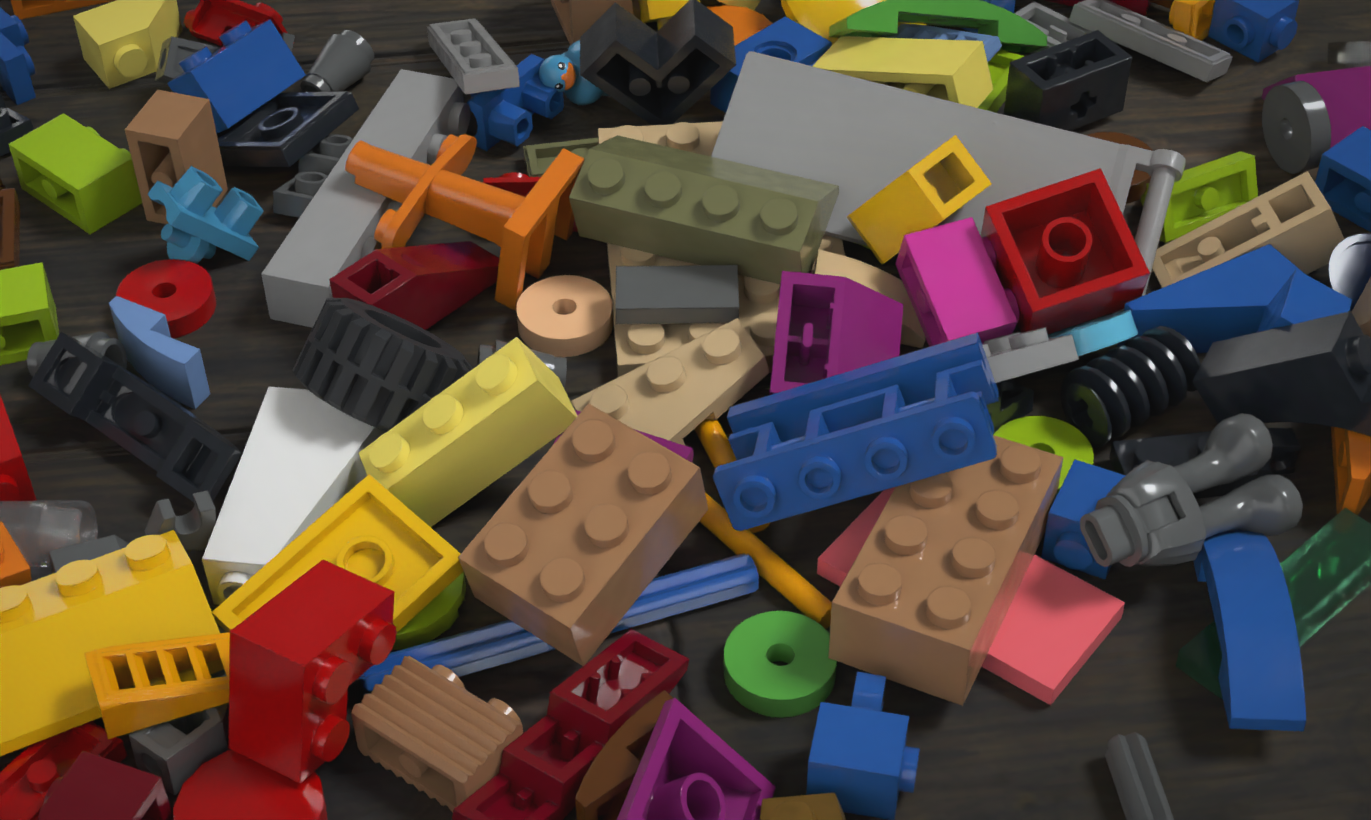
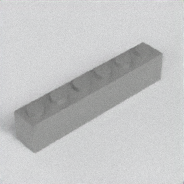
(343, 216)

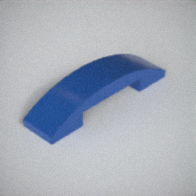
(1255, 632)

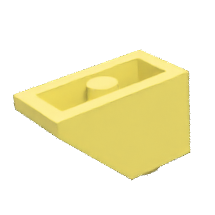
(126, 37)

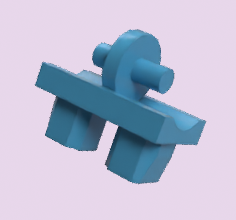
(198, 226)

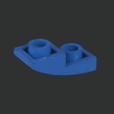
(15, 61)

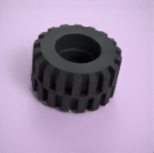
(375, 363)

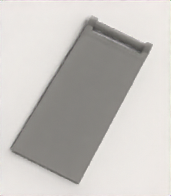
(872, 133)

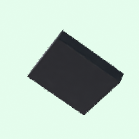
(285, 128)

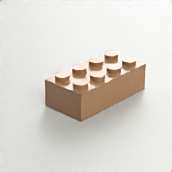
(944, 571)

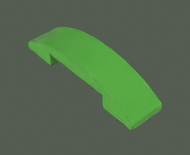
(883, 17)

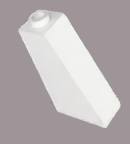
(289, 475)

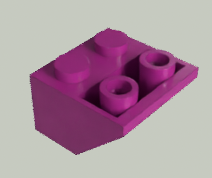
(830, 328)

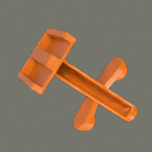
(514, 222)

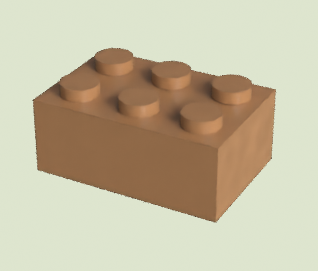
(585, 533)

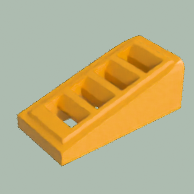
(149, 705)

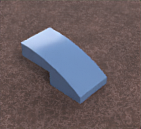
(158, 358)

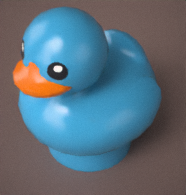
(564, 75)

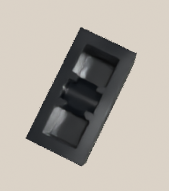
(1069, 83)

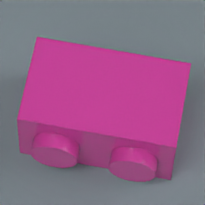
(955, 283)

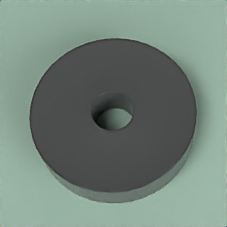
(1296, 126)

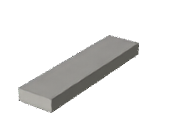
(472, 56)

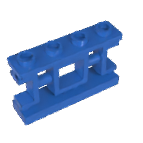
(859, 433)

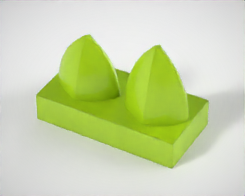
(1208, 193)

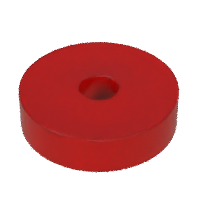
(175, 289)

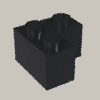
(661, 70)

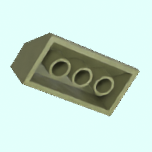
(701, 208)

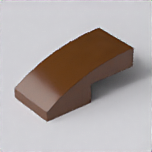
(615, 766)

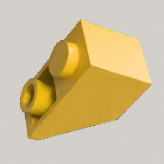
(919, 198)

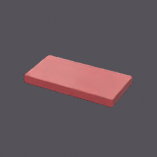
(1047, 629)

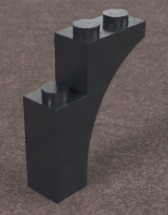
(1293, 374)

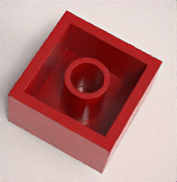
(1065, 253)

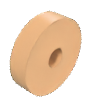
(565, 315)

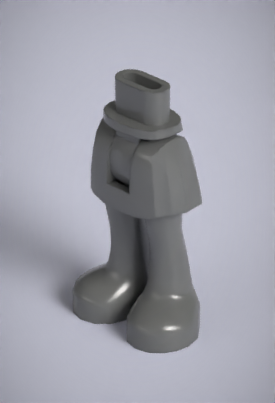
(1156, 519)

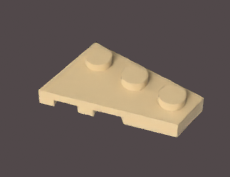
(683, 385)

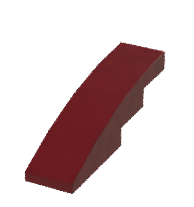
(551, 758)

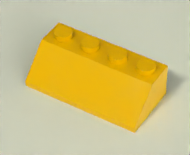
(89, 605)

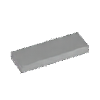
(1152, 39)

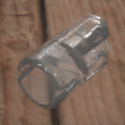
(48, 526)

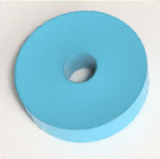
(1100, 332)

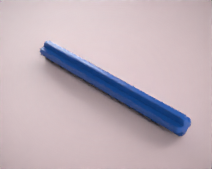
(509, 642)

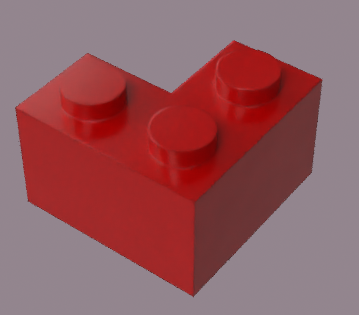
(296, 666)

